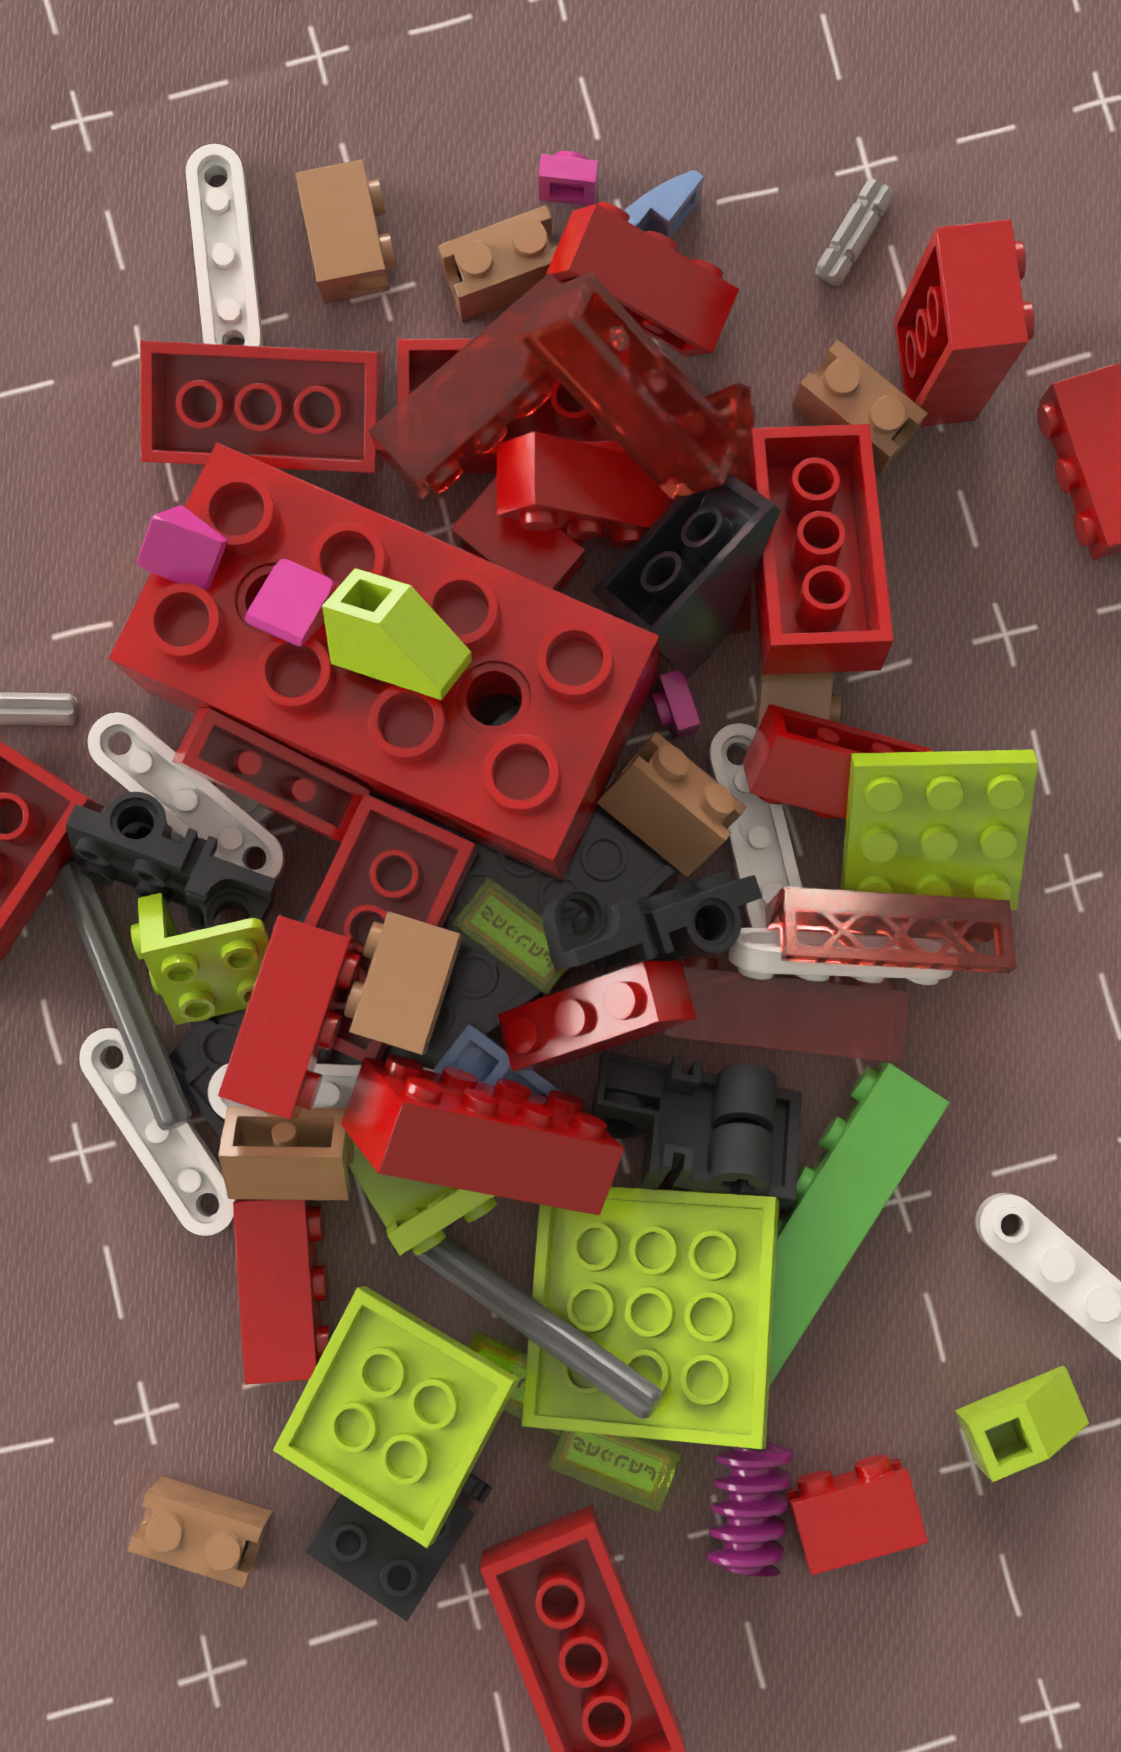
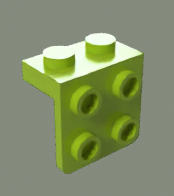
(199, 970)
(416, 1209)

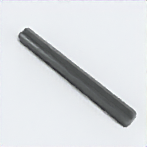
(125, 998)
(544, 1328)

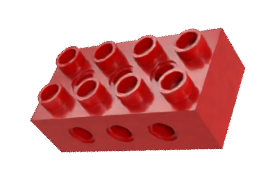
(506, 786)

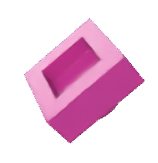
(568, 178)
(675, 705)

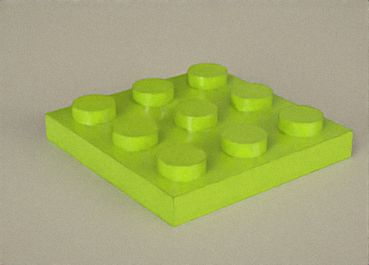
(939, 823)
(395, 1415)

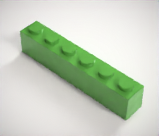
(845, 1194)

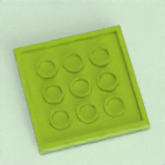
(676, 1294)

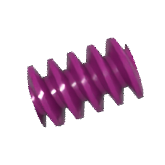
(751, 1510)

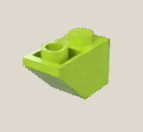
(392, 635)
(1022, 1423)

